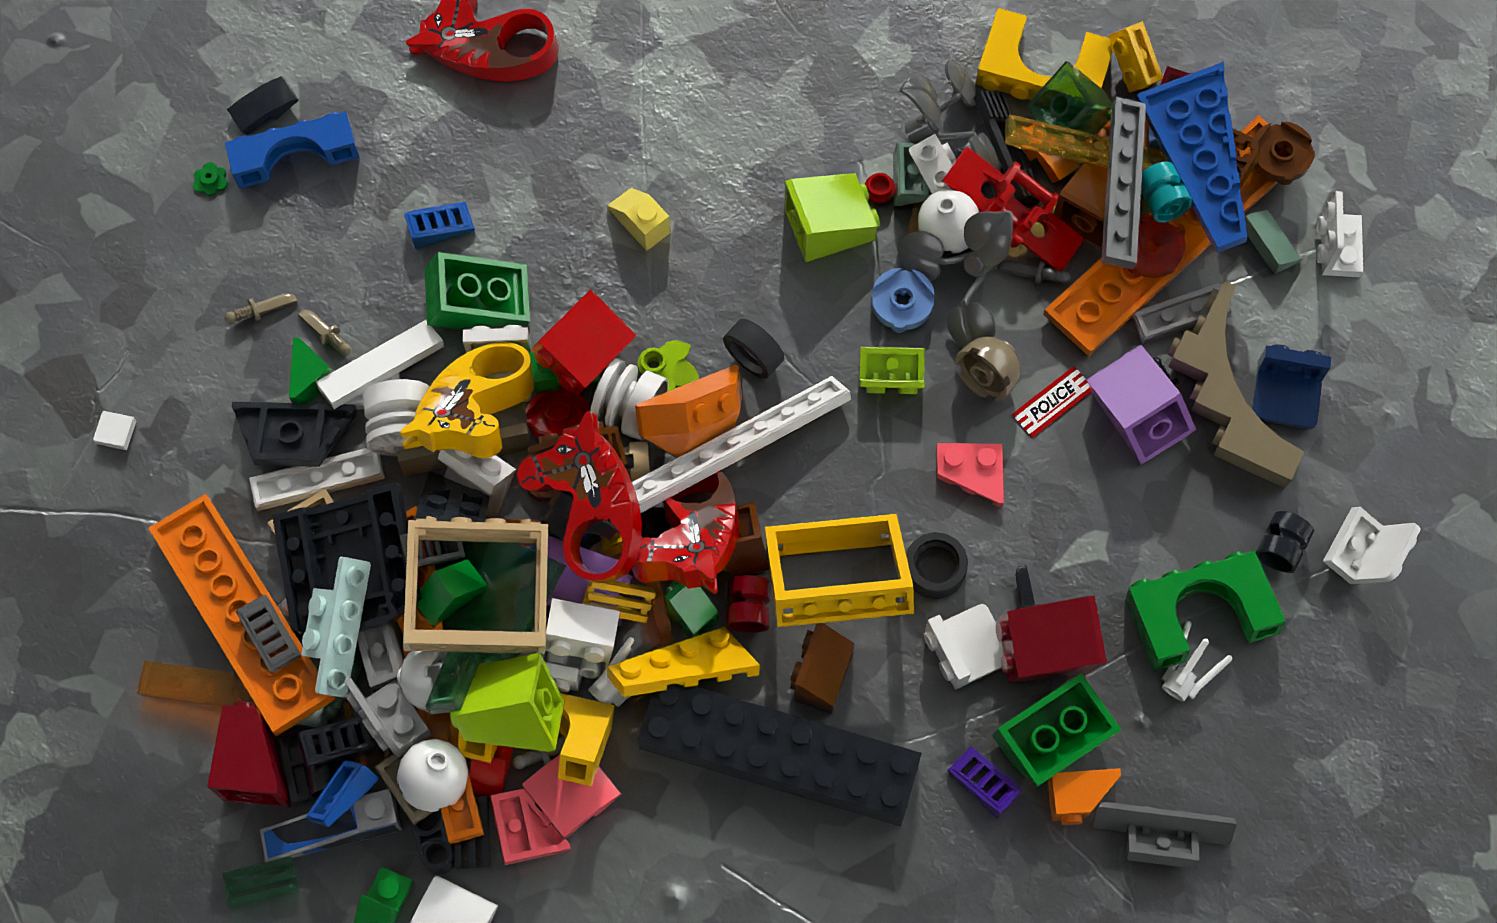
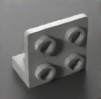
(389, 717)

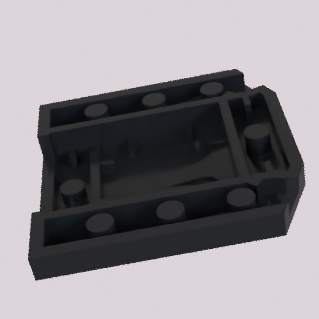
(354, 528)

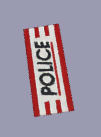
(1052, 401)

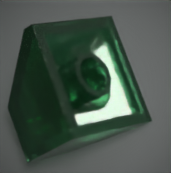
(1072, 101)

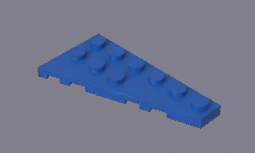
(1197, 137)

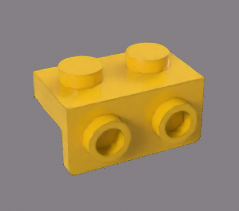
(1135, 57)

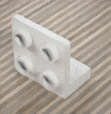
(1340, 240)

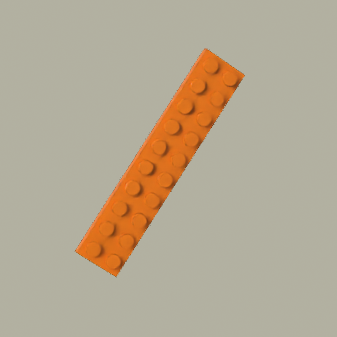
(1111, 294)

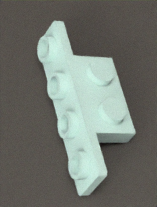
(335, 626)

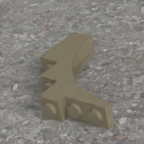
(1244, 438)

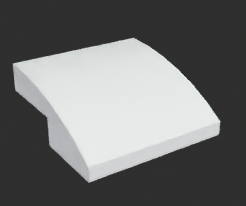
(452, 904)

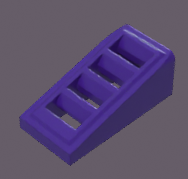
(984, 798)

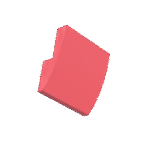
(569, 803)

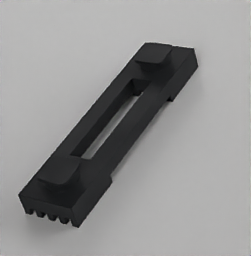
(993, 111)

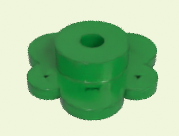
(209, 185)

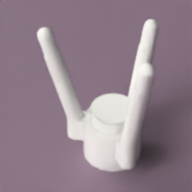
(1180, 682)
(602, 688)

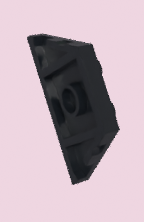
(292, 431)
(449, 499)

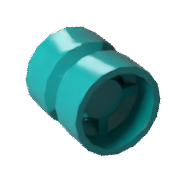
(1164, 192)

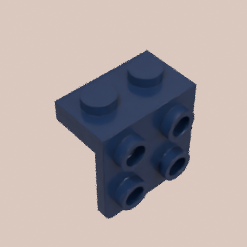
(1289, 386)

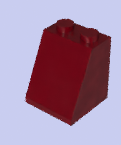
(1051, 640)
(247, 759)

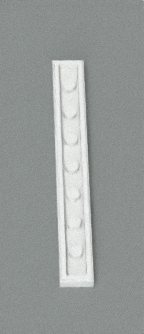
(739, 442)

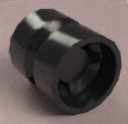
(1284, 541)

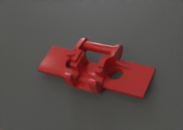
(1059, 239)

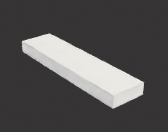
(379, 364)
(304, 482)

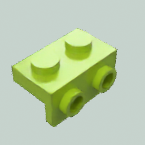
(892, 369)

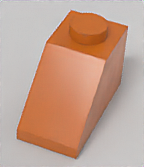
(1078, 793)

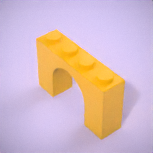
(1004, 70)
(586, 729)

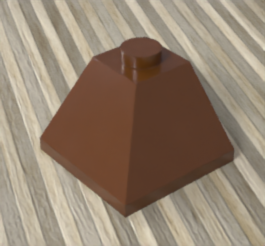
(750, 551)

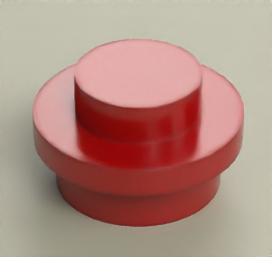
(880, 188)

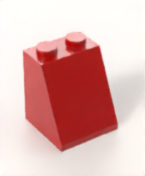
(583, 343)

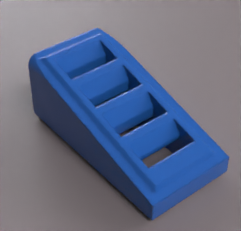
(427, 215)
(342, 791)

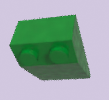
(475, 292)

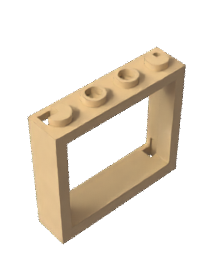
(476, 641)

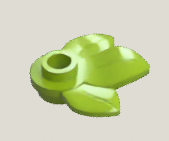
(671, 363)

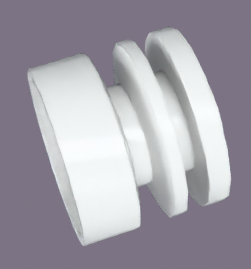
(620, 392)
(389, 409)

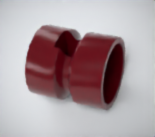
(748, 604)

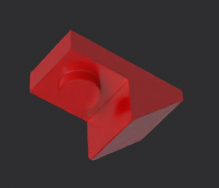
(491, 777)

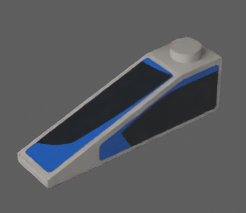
(365, 819)

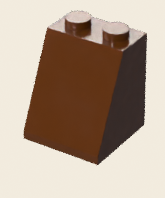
(1083, 203)

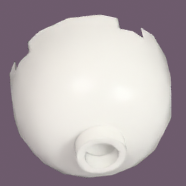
(945, 217)
(419, 675)
(432, 775)

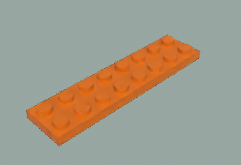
(221, 583)

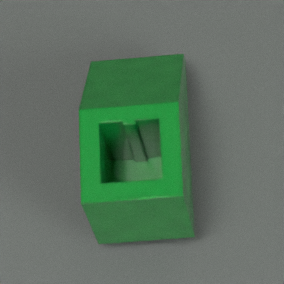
(690, 609)

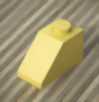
(641, 217)

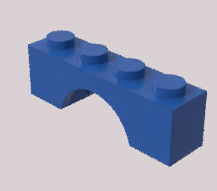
(256, 155)

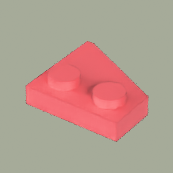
(973, 468)
(524, 829)

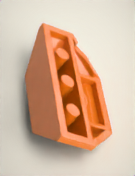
(692, 412)

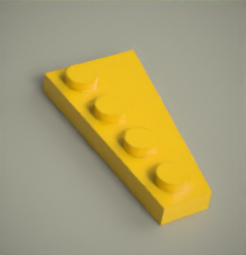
(684, 663)

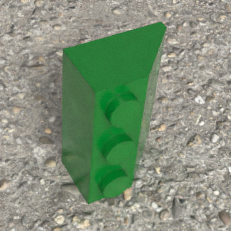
(1056, 731)

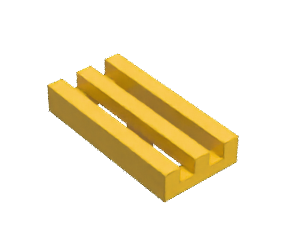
(625, 588)

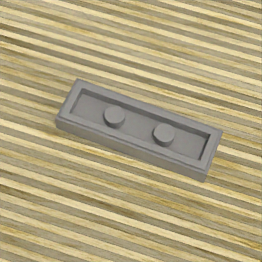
(1173, 314)

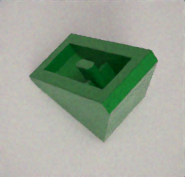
(305, 371)
(449, 590)

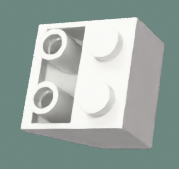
(580, 636)

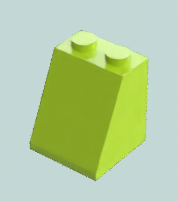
(829, 214)
(512, 705)

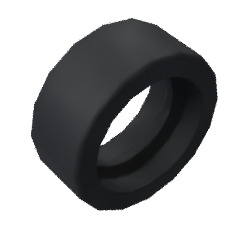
(753, 348)
(944, 542)

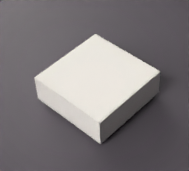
(114, 430)

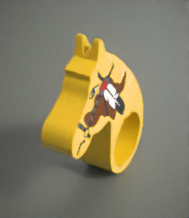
(461, 401)

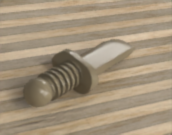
(260, 308)
(326, 333)

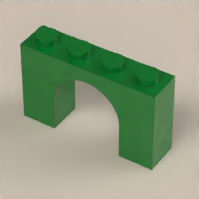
(1235, 579)

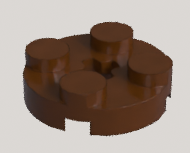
(1299, 147)

